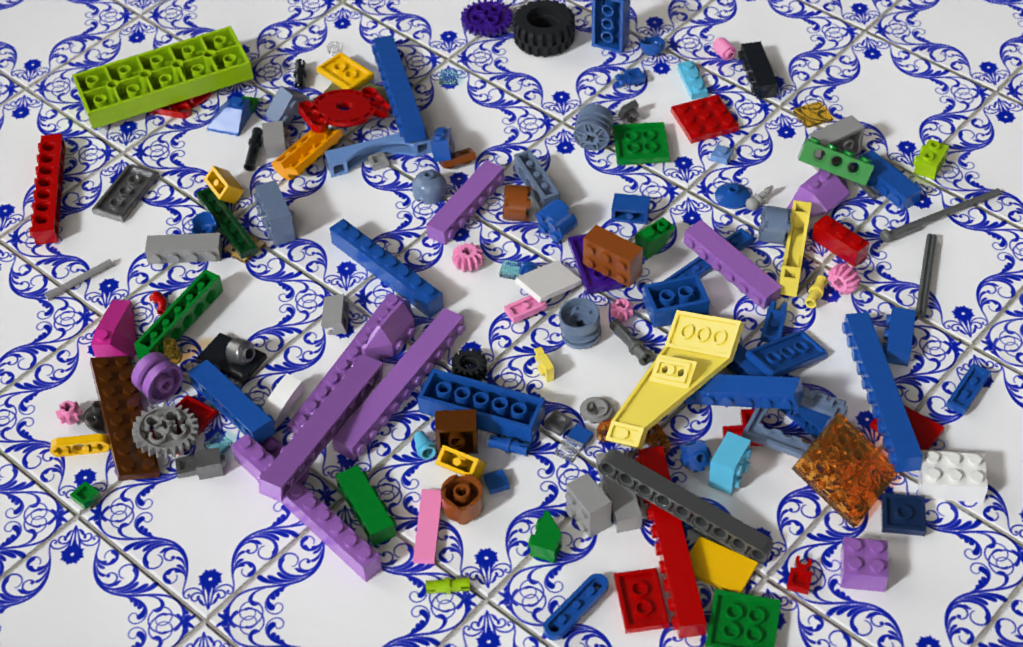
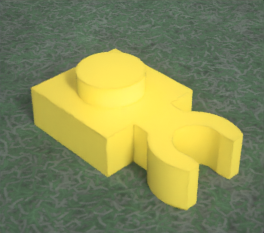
(545, 366)

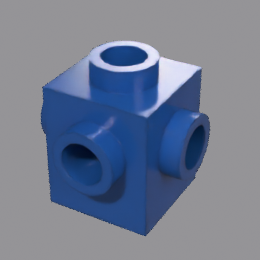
(695, 455)

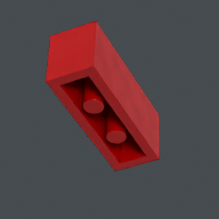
(840, 240)

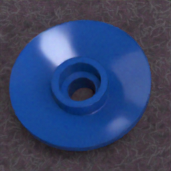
(732, 195)

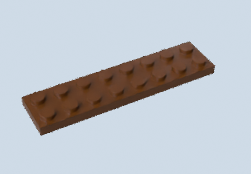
(119, 407)

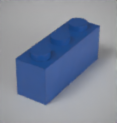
(899, 336)

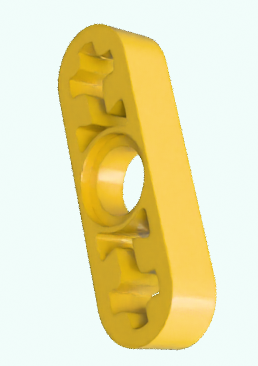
(68, 445)

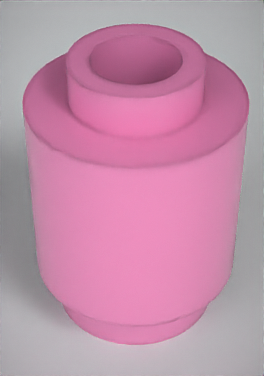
(724, 48)

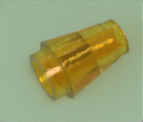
(172, 350)

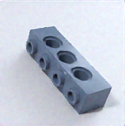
(534, 175)

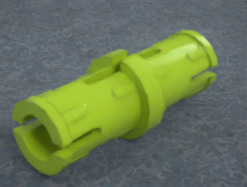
(447, 585)

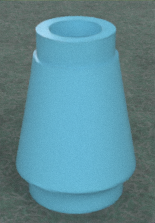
(425, 447)

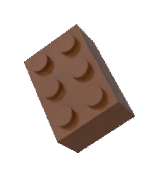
(612, 255)

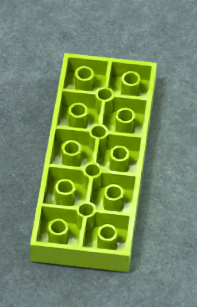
(162, 77)

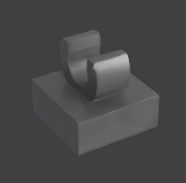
(629, 111)

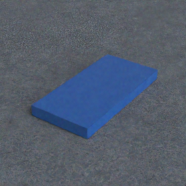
(786, 354)

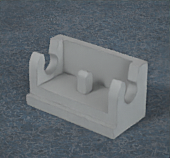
(335, 314)

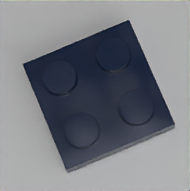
(903, 514)

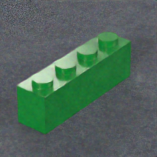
(365, 505)

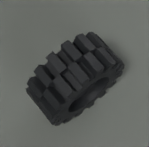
(469, 357)

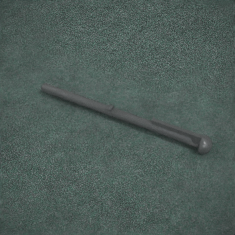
(888, 236)

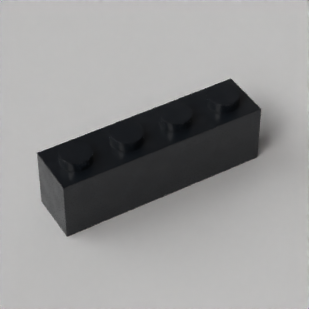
(758, 70)

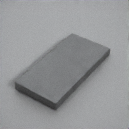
(125, 193)

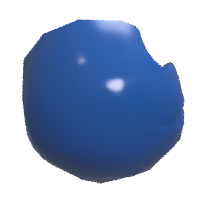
(652, 46)
(204, 223)

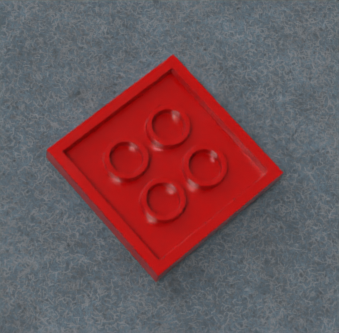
(704, 118)

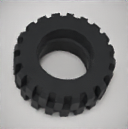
(544, 28)

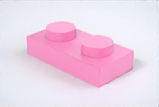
(524, 308)

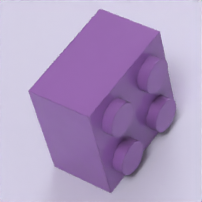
(864, 564)

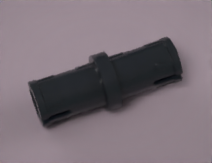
(299, 74)

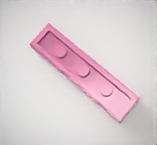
(428, 527)

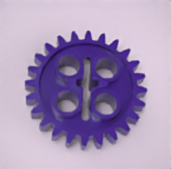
(486, 18)

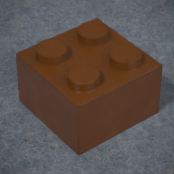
(457, 430)

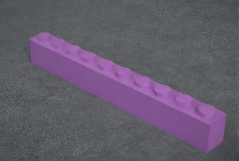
(398, 384)
(319, 428)
(313, 513)

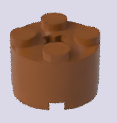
(516, 203)
(462, 498)

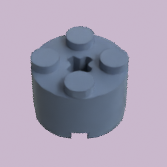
(774, 225)

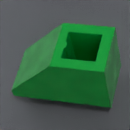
(654, 237)
(547, 539)

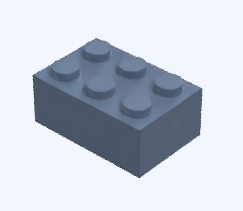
(274, 213)

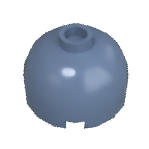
(429, 187)

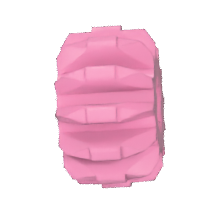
(467, 257)
(844, 278)

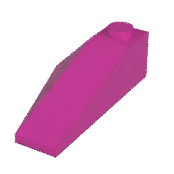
(116, 331)

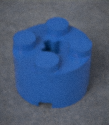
(556, 220)

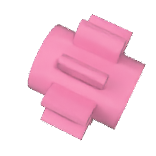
(622, 310)
(69, 412)

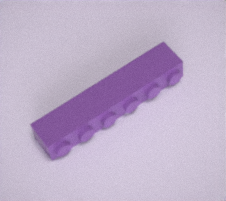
(465, 202)
(732, 264)

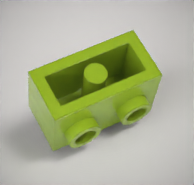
(930, 159)

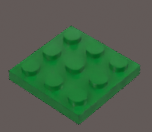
(640, 143)
(742, 620)

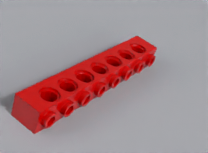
(48, 189)

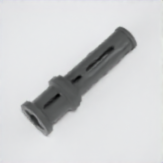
(635, 346)

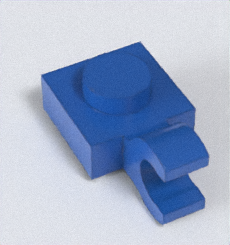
(630, 76)

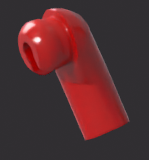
(158, 297)

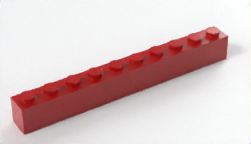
(674, 556)

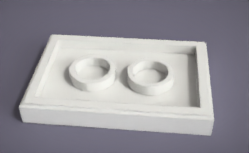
(548, 281)

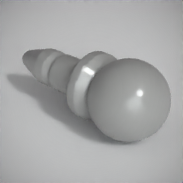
(754, 202)

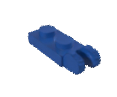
(774, 322)

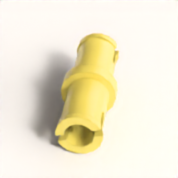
(816, 291)

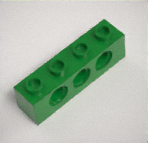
(860, 175)

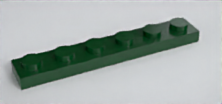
(227, 223)

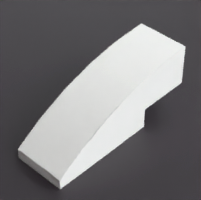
(281, 399)

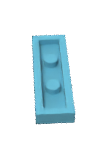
(692, 80)

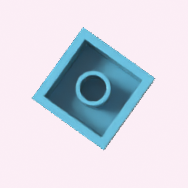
(730, 463)

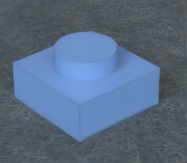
(721, 154)

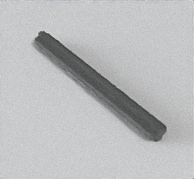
(926, 274)

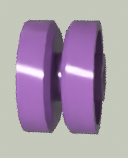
(157, 377)

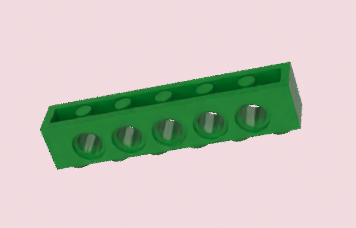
(180, 314)

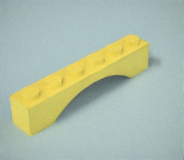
(795, 248)

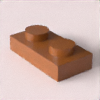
(463, 156)

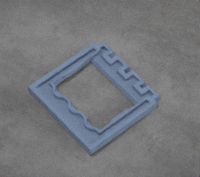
(791, 445)

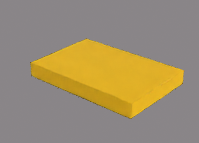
(345, 72)
(721, 566)

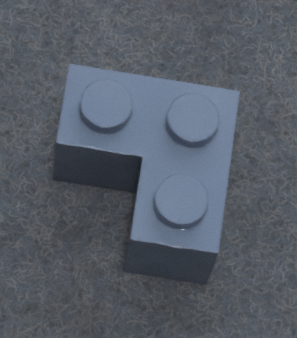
(285, 105)

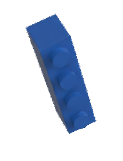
(892, 183)

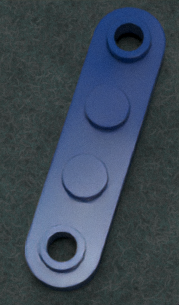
(575, 606)

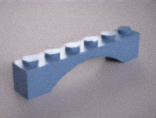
(344, 159)

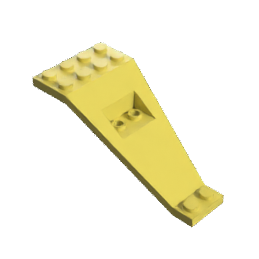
(696, 346)

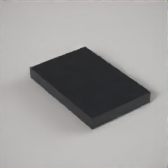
(216, 354)

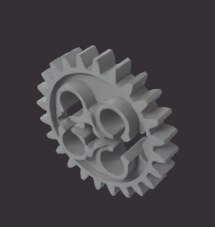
(165, 430)

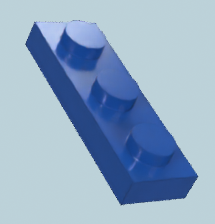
(968, 389)

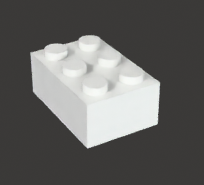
(953, 476)

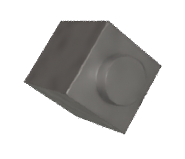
(210, 463)

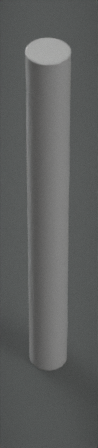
(79, 279)

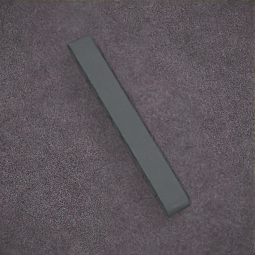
(685, 506)

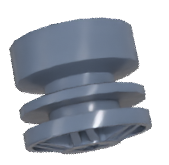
(593, 127)
(580, 323)

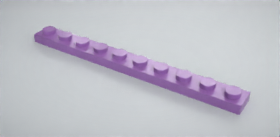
(343, 364)

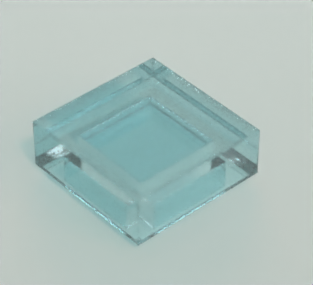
(448, 77)
(510, 269)
(220, 441)

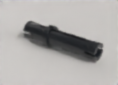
(254, 145)

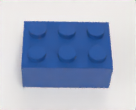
(680, 294)

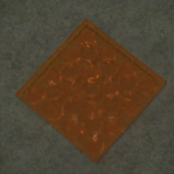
(845, 469)

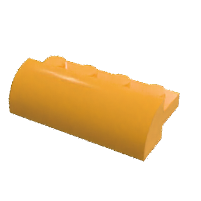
(305, 152)

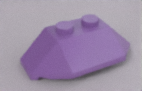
(823, 191)
(391, 332)

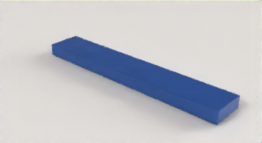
(739, 239)

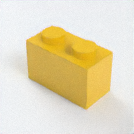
(223, 185)
(460, 462)

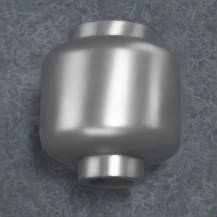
(240, 351)

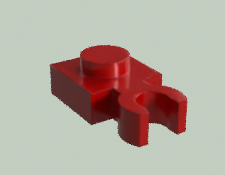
(800, 577)

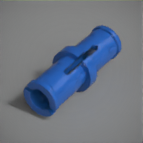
(508, 445)

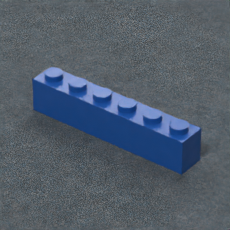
(749, 392)
(232, 401)

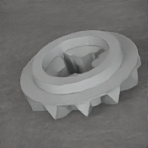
(600, 404)

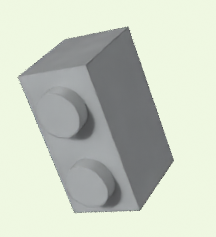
(274, 138)

